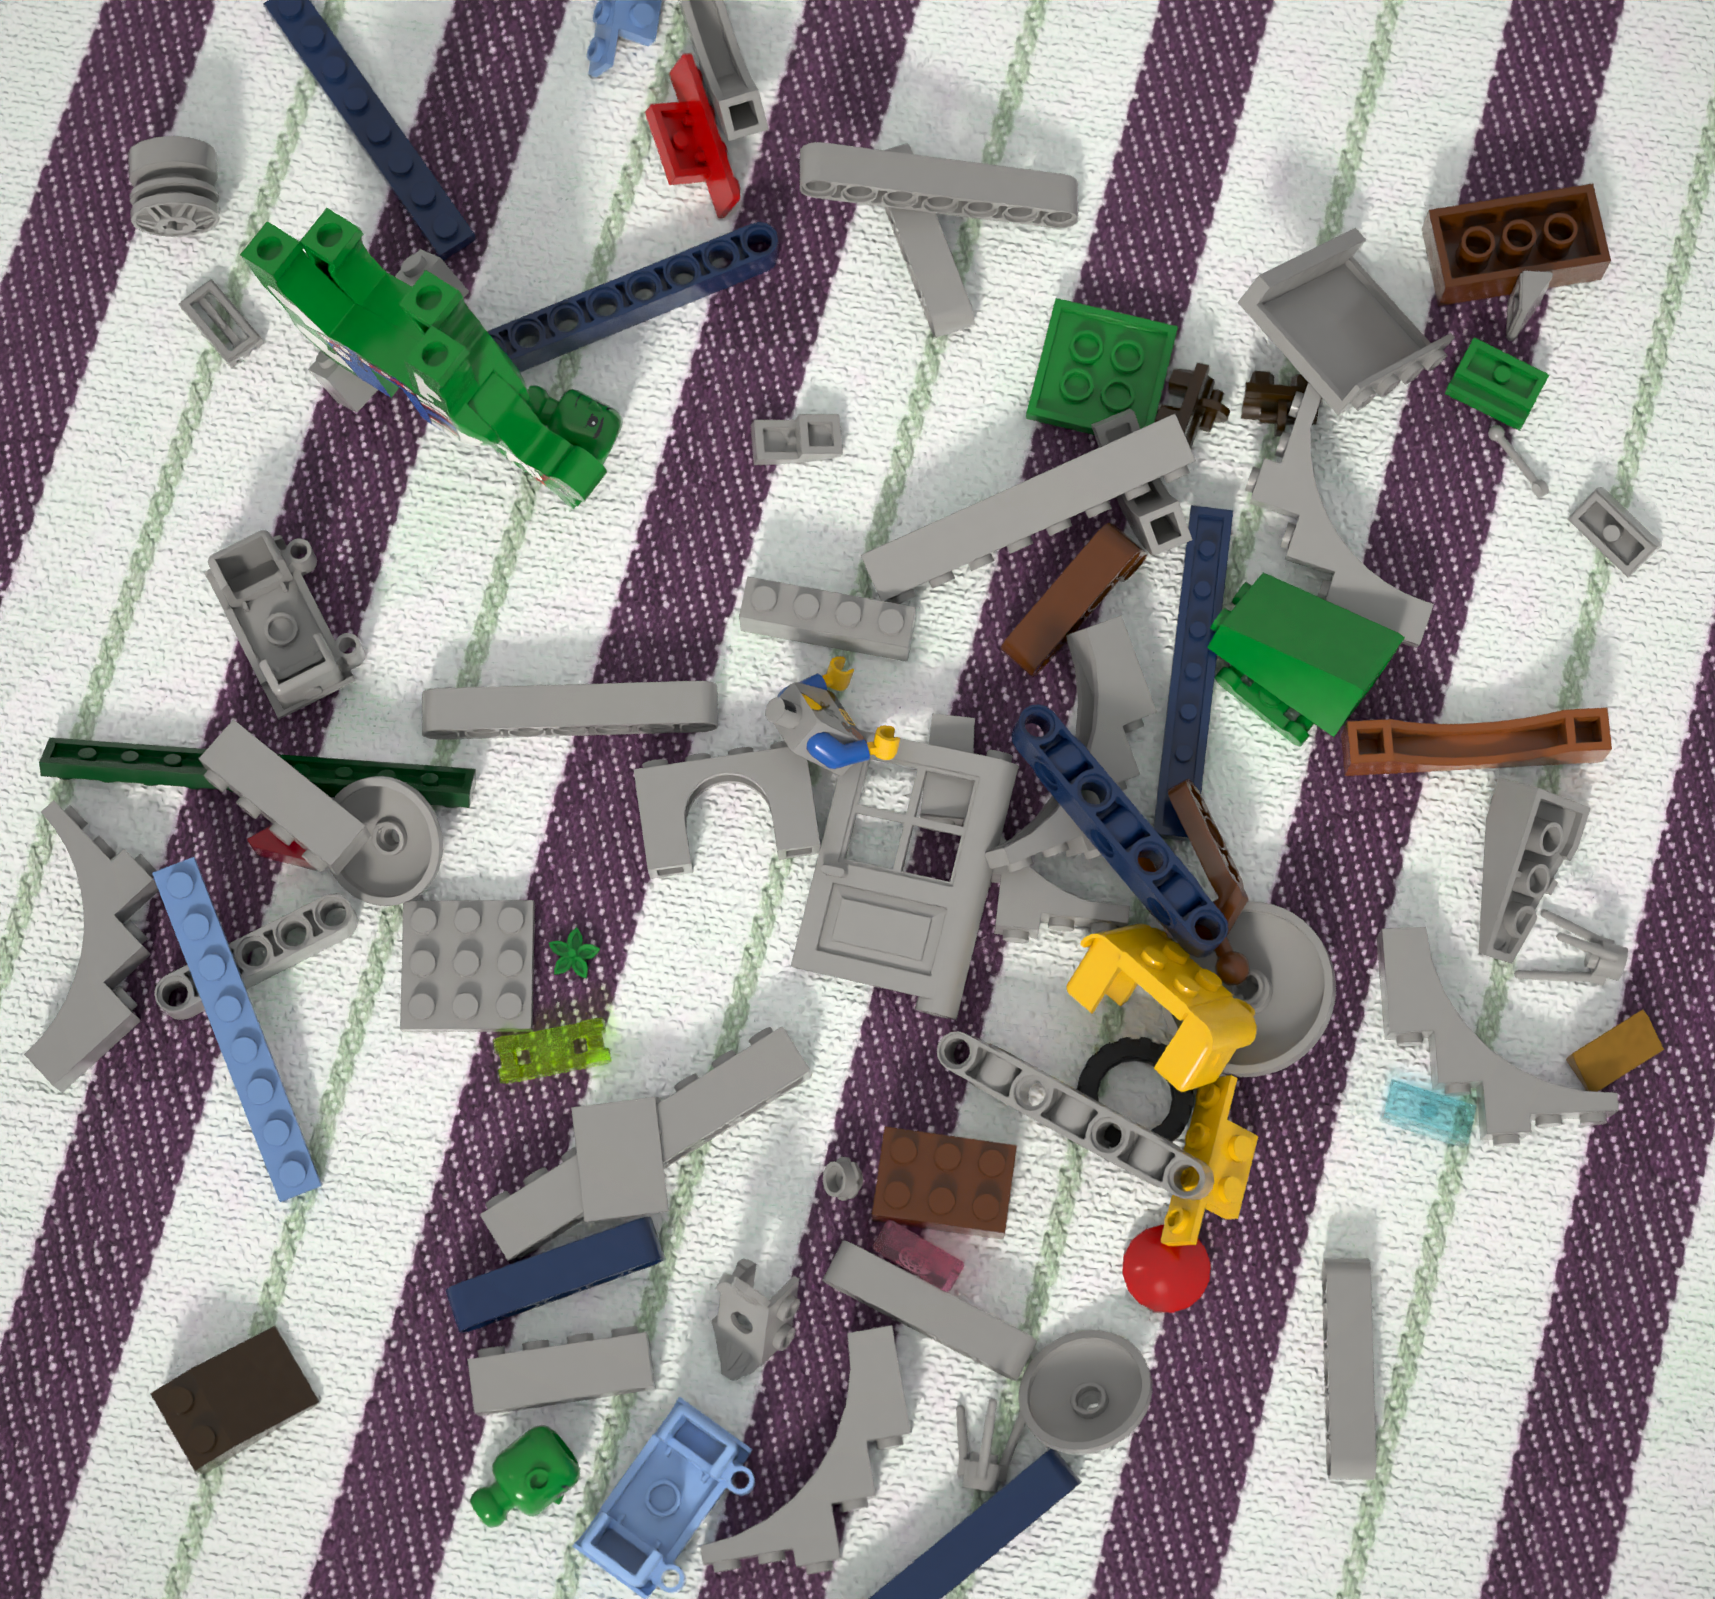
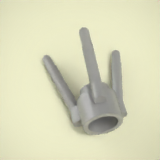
(1601, 956)
(982, 1469)

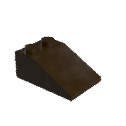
(234, 1399)

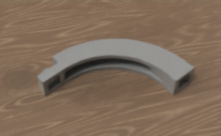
(723, 68)

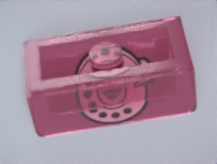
(918, 1256)

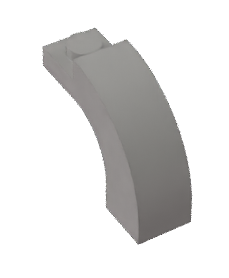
(1152, 516)

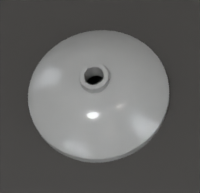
(385, 869)
(1080, 1372)

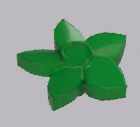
(573, 954)

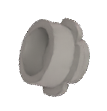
(842, 1179)

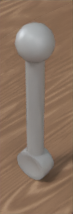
(1538, 486)

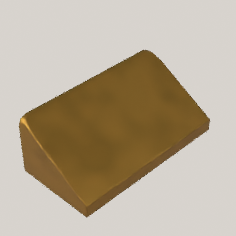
(1615, 1052)

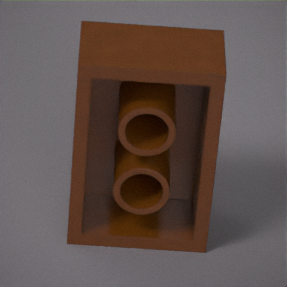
(944, 1183)

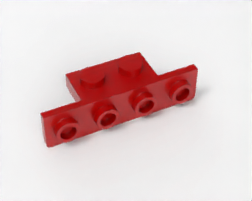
(690, 138)

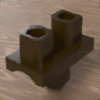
(1270, 401)
(1199, 405)

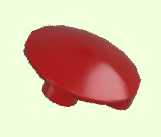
(1165, 1275)

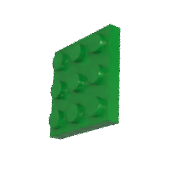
(1099, 367)

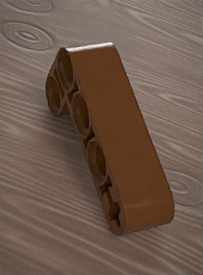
(1073, 597)

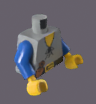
(820, 727)

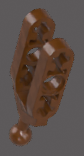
(1220, 870)

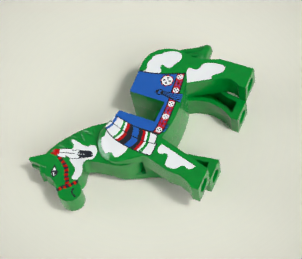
(416, 342)

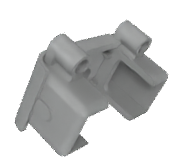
(280, 622)

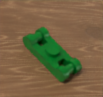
(1264, 705)

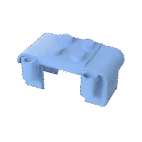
(664, 1500)

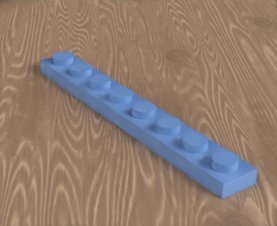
(237, 1029)

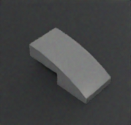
(796, 441)

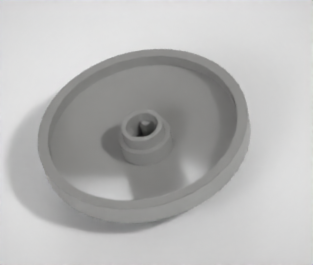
(1287, 986)

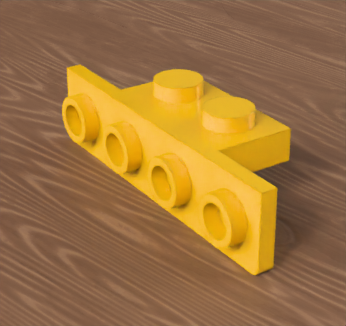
(1225, 1150)

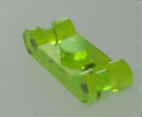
(552, 1051)

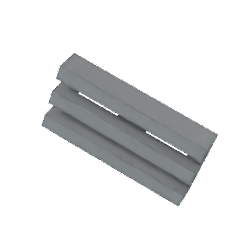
(241, 348)

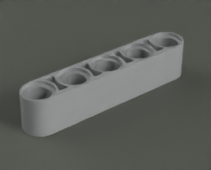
(931, 267)
(279, 954)
(929, 1310)
(1348, 1369)

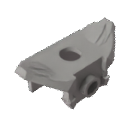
(742, 1349)

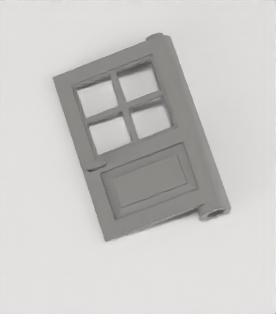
(895, 924)

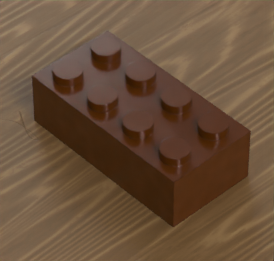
(1486, 244)

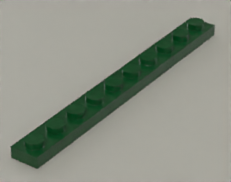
(181, 767)

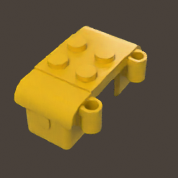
(1146, 957)

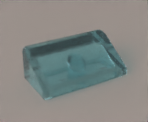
(1428, 1113)

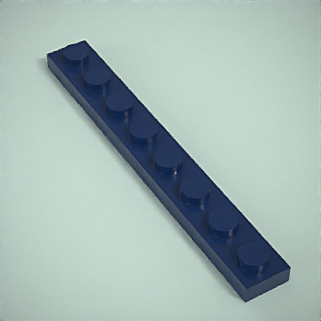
(372, 125)
(1192, 662)

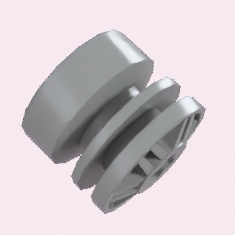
(173, 186)

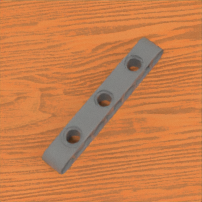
(1075, 1115)

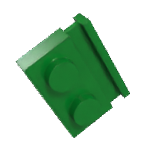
(1496, 384)

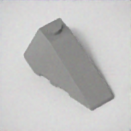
(1523, 848)

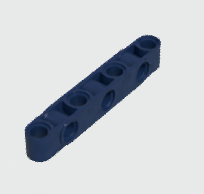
(1119, 831)

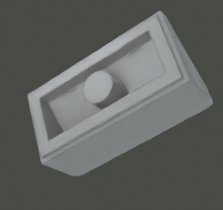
(1525, 300)
(1614, 531)

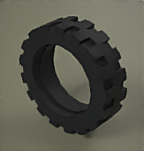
(1143, 1051)

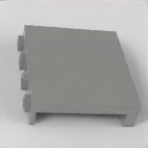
(1340, 325)

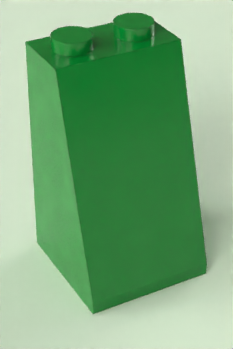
(1303, 649)

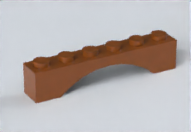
(1538, 740)

